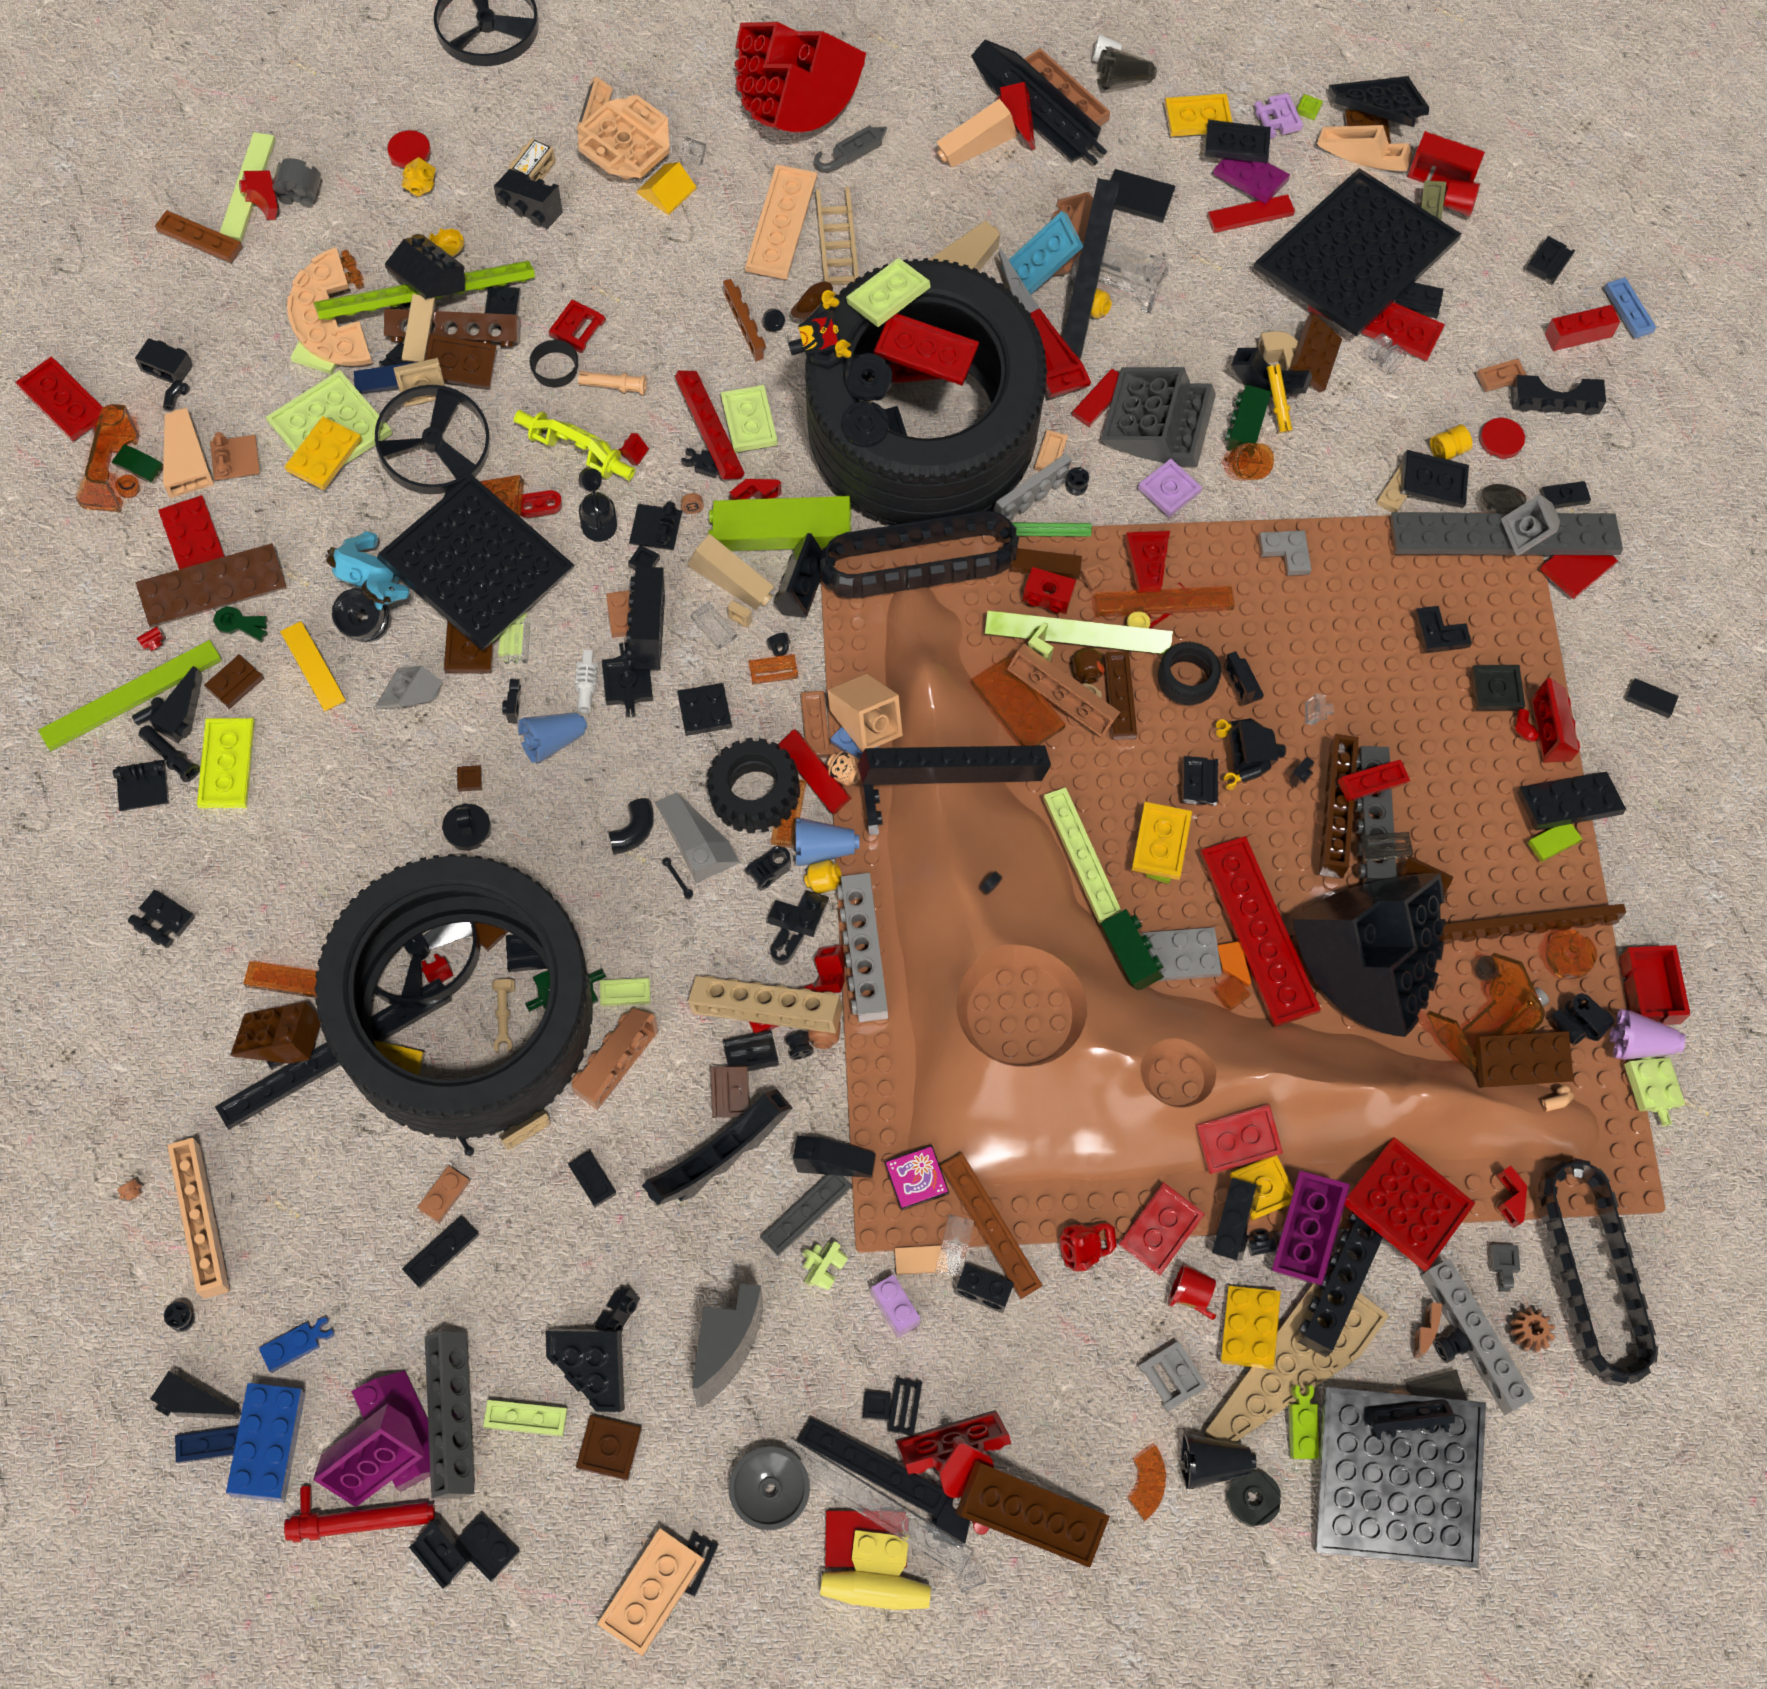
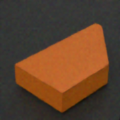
(1233, 962)

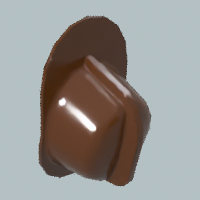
(810, 300)

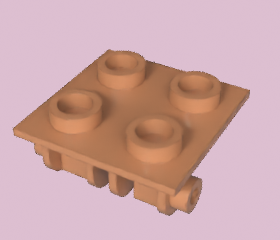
(234, 456)

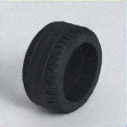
(1193, 653)

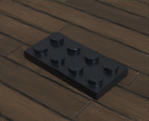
(1571, 800)

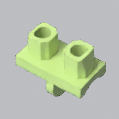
(829, 1255)

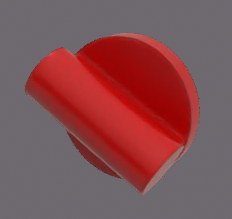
(151, 639)

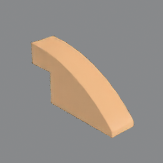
(1366, 147)

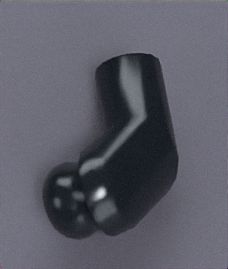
(171, 393)
(146, 714)

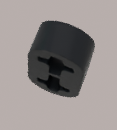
(792, 946)

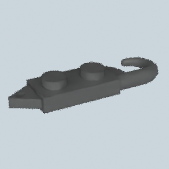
(853, 147)

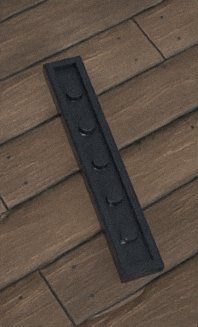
(874, 1468)

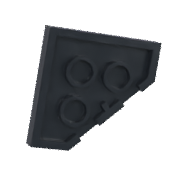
(590, 1364)

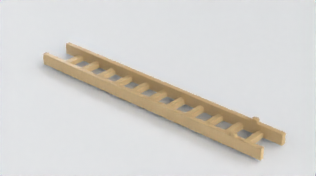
(837, 244)

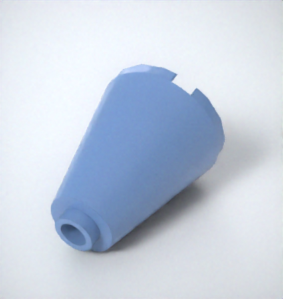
(549, 733)
(822, 841)

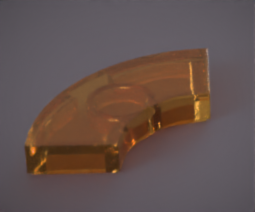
(1150, 1483)

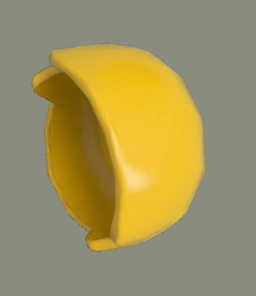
(448, 240)

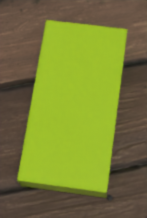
(1554, 841)

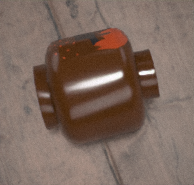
(1088, 665)

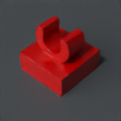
(634, 449)
(437, 969)

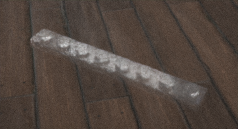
(882, 1508)

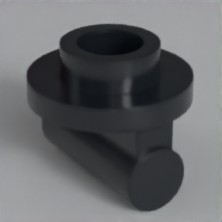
(1261, 1242)

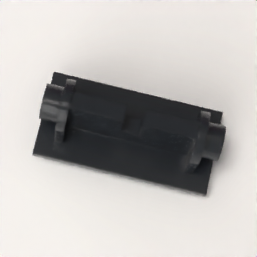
(623, 1305)

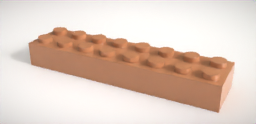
(1069, 86)
(1063, 690)

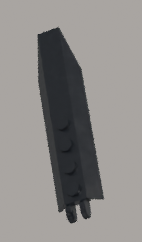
(1050, 109)

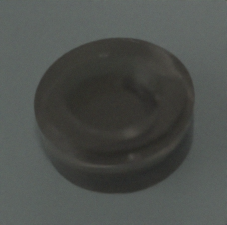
(1486, 969)

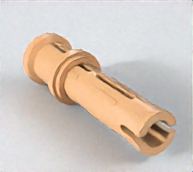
(622, 382)

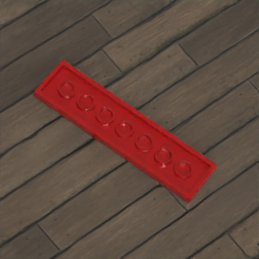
(1260, 931)

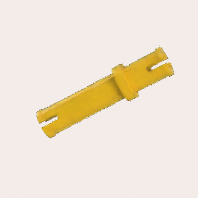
(1279, 398)

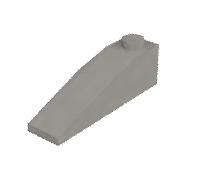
(698, 841)

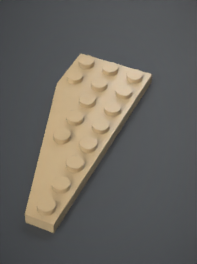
(1268, 1391)

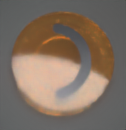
(127, 486)

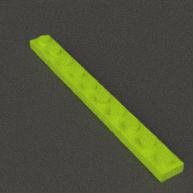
(400, 294)

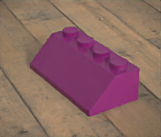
(1310, 1228)
(399, 1393)
(369, 1456)

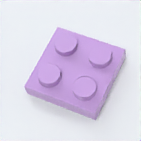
(1170, 487)

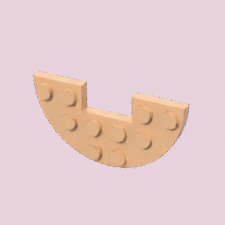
(323, 337)

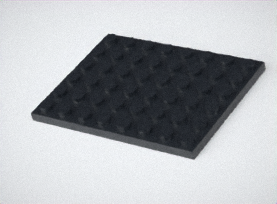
(1357, 251)

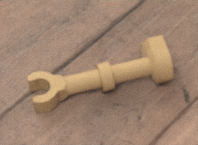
(502, 987)

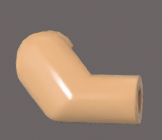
(1557, 1102)

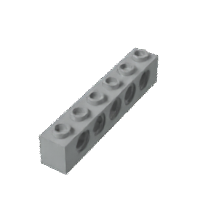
(872, 1007)
(1485, 1347)

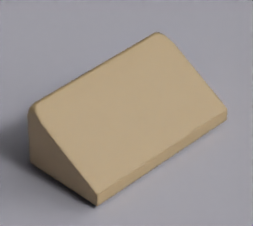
(525, 1130)

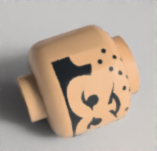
(844, 768)

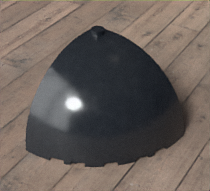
(1377, 949)

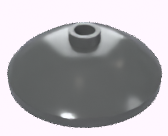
(764, 1468)

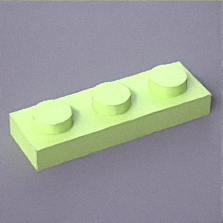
(525, 1418)

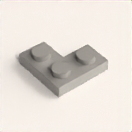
(1291, 546)

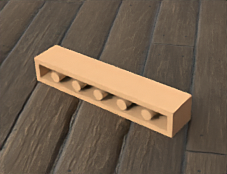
(198, 1218)

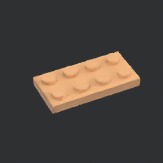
(651, 1592)

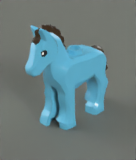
(365, 570)

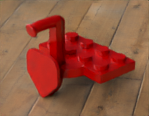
(955, 1451)

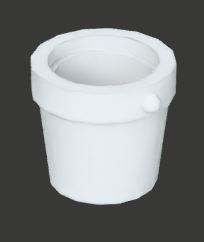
(1101, 43)

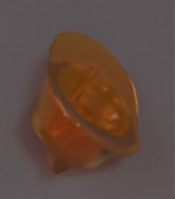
(1250, 461)

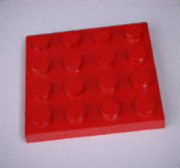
(1409, 1204)

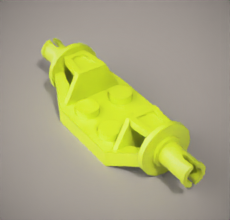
(598, 448)

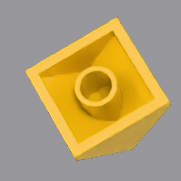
(668, 187)

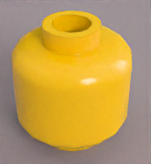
(1102, 304)
(823, 876)

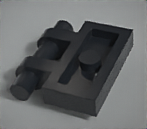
(166, 913)

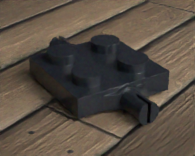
(625, 684)

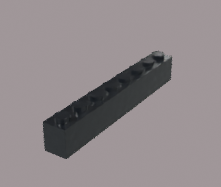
(953, 764)

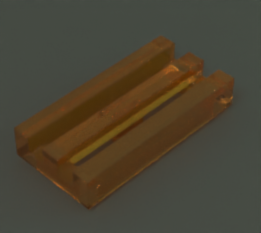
(773, 665)

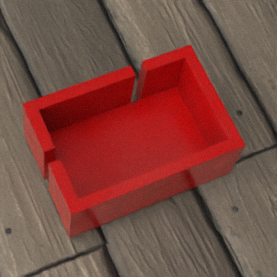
(1450, 158)
(1655, 983)

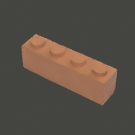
(1078, 210)
(615, 1057)

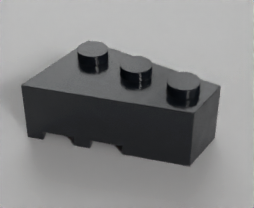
(529, 197)

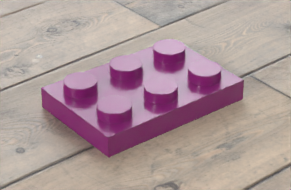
(1254, 178)

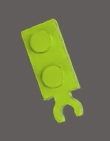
(1303, 1425)

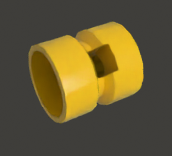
(1451, 443)

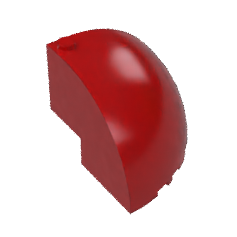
(794, 76)

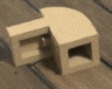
(1278, 347)

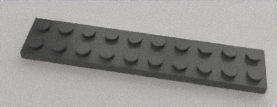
(1487, 536)

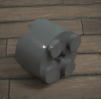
(296, 182)

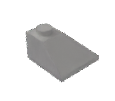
(1531, 524)
(409, 687)

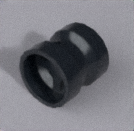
(1451, 1345)

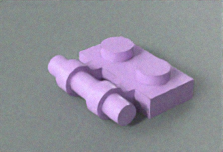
(1284, 113)

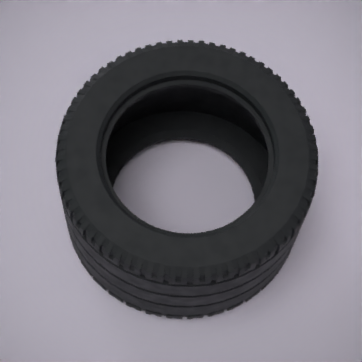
(951, 474)

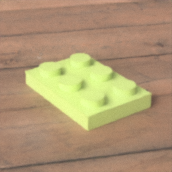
(888, 292)
(749, 418)

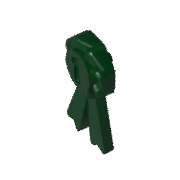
(230, 620)

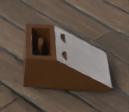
(278, 1034)

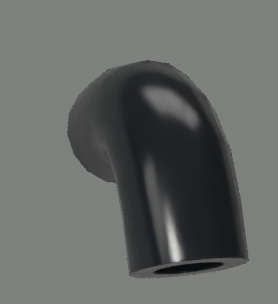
(637, 830)

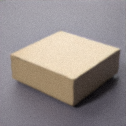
(739, 614)

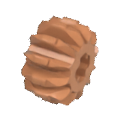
(1524, 1332)

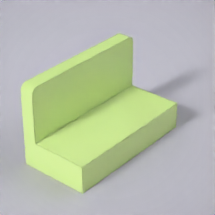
(1038, 643)

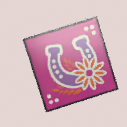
(916, 1178)

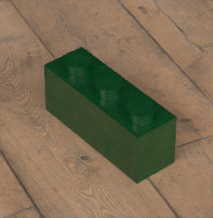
(1249, 416)
(1133, 949)

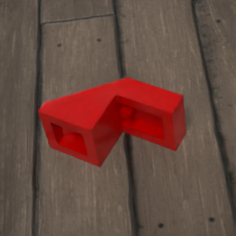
(757, 488)
(830, 969)
(1513, 1208)

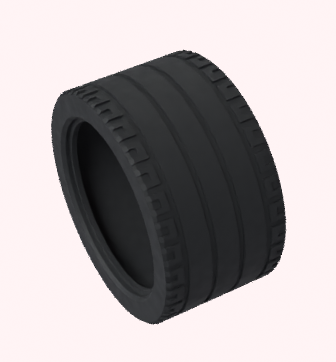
(422, 899)

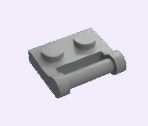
(1179, 1370)

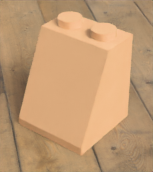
(866, 711)

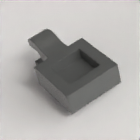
(1506, 1261)

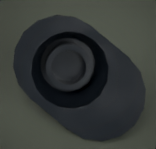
(597, 517)

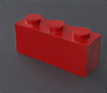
(1582, 327)

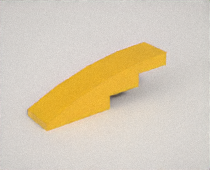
(312, 666)

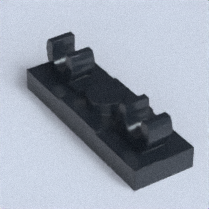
(1411, 1417)

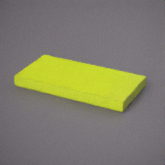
(226, 763)

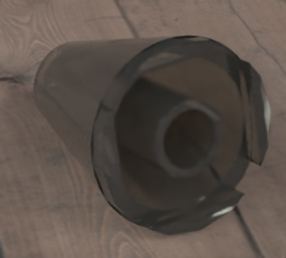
(1123, 69)

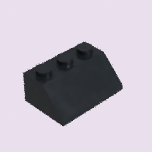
(800, 579)

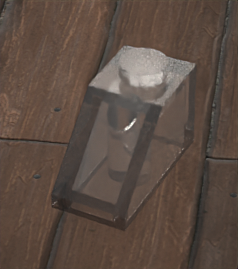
(954, 1245)

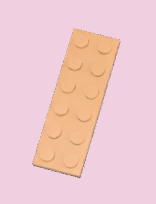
(781, 222)

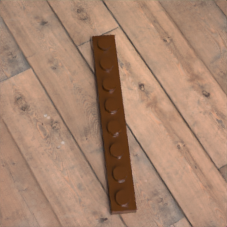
(1537, 922)

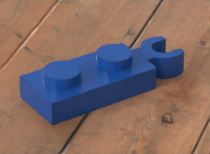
(294, 1345)

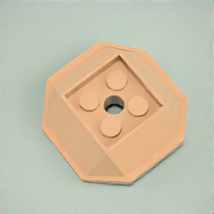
(625, 137)

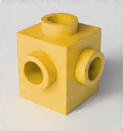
(418, 177)

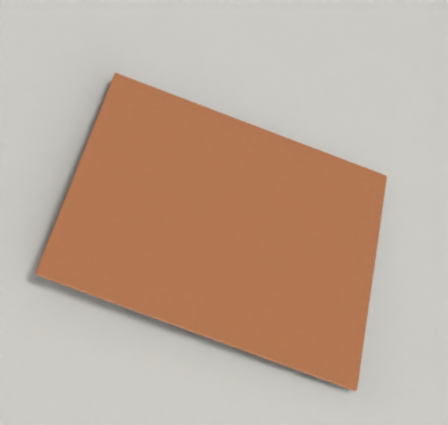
(1012, 1006)

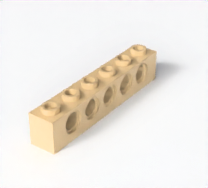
(823, 1019)

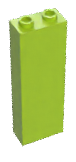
(778, 521)

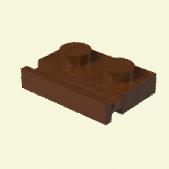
(234, 681)
(730, 1091)

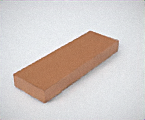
(815, 722)

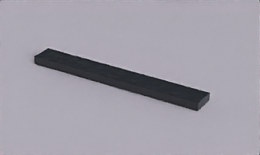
(1090, 264)

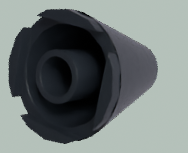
(1213, 1461)

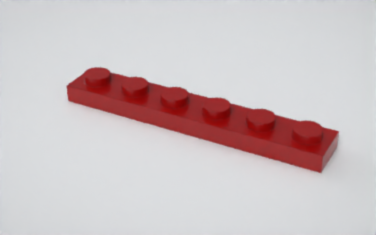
(709, 424)

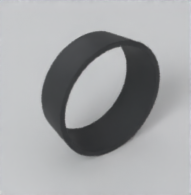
(553, 346)

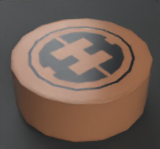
(692, 503)

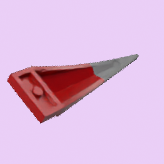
(1064, 368)

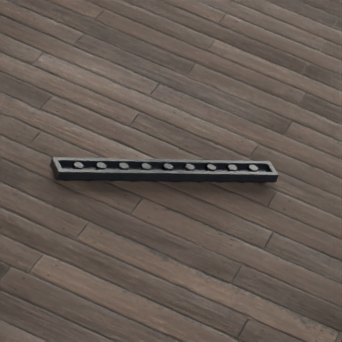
(299, 1074)

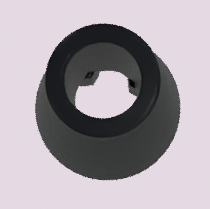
(1567, 1023)

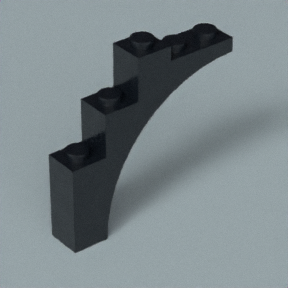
(721, 1153)

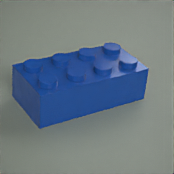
(265, 1442)

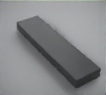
(805, 1213)

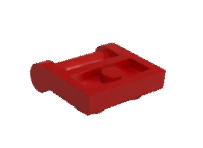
(572, 320)

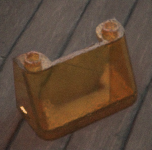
(109, 434)

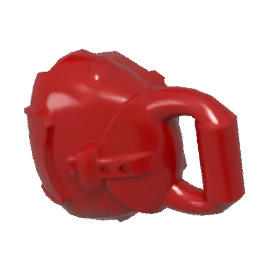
(1082, 1245)

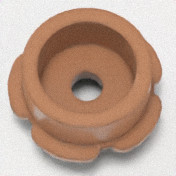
(130, 1190)

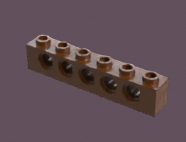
(510, 324)
(1337, 811)

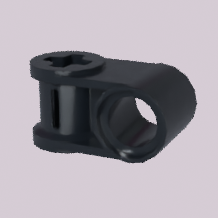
(766, 871)
(1596, 1019)

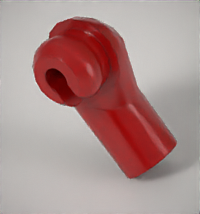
(1524, 728)

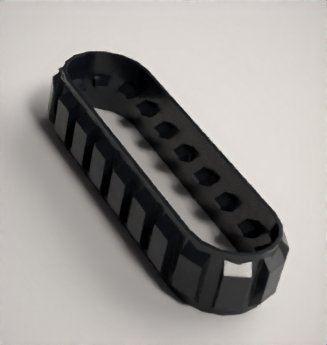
(914, 534)
(1622, 1258)

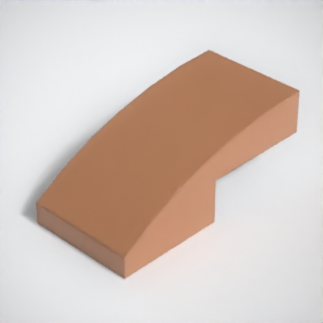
(1425, 1335)

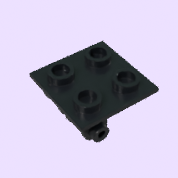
(656, 526)
(141, 785)

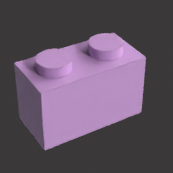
(895, 1306)

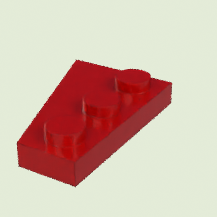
(1147, 558)

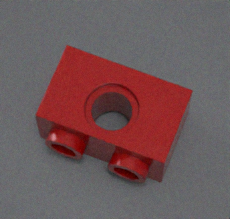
(1041, 581)

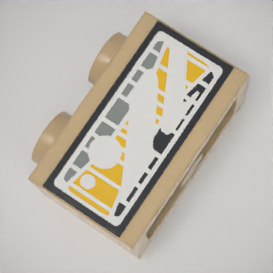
(534, 160)

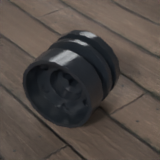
(348, 612)

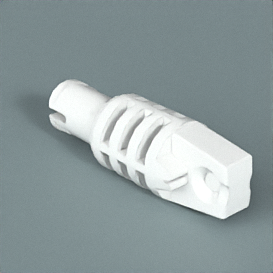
(585, 682)

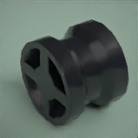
(1077, 475)
(799, 1045)
(175, 1312)

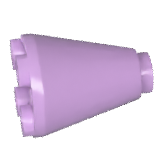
(1643, 1037)

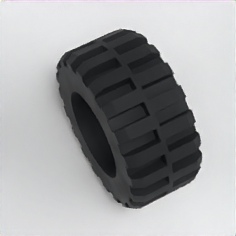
(747, 758)

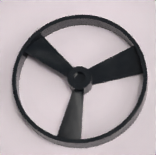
(487, 22)
(432, 438)
(418, 950)

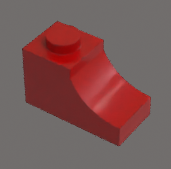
(259, 190)

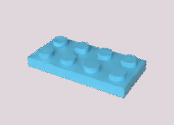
(1046, 252)

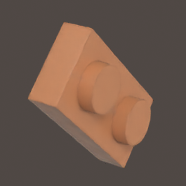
(1500, 375)
(618, 612)
(443, 1194)

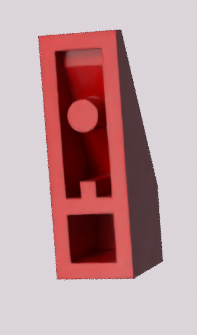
(1017, 101)

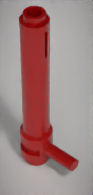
(315, 1526)

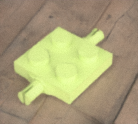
(1655, 1086)

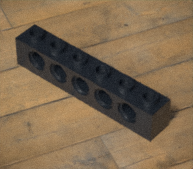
(1312, 1333)

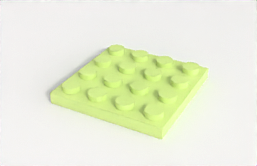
(335, 400)

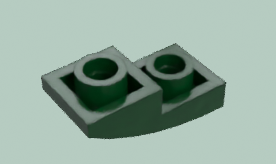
(137, 463)

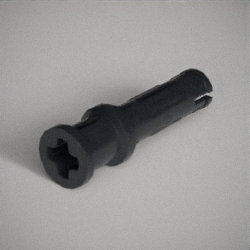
(174, 759)

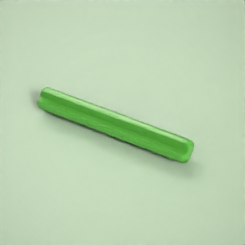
(1052, 529)

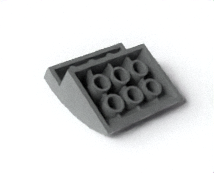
(1159, 415)
(725, 1343)

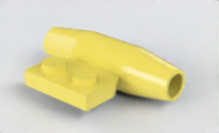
(877, 1576)

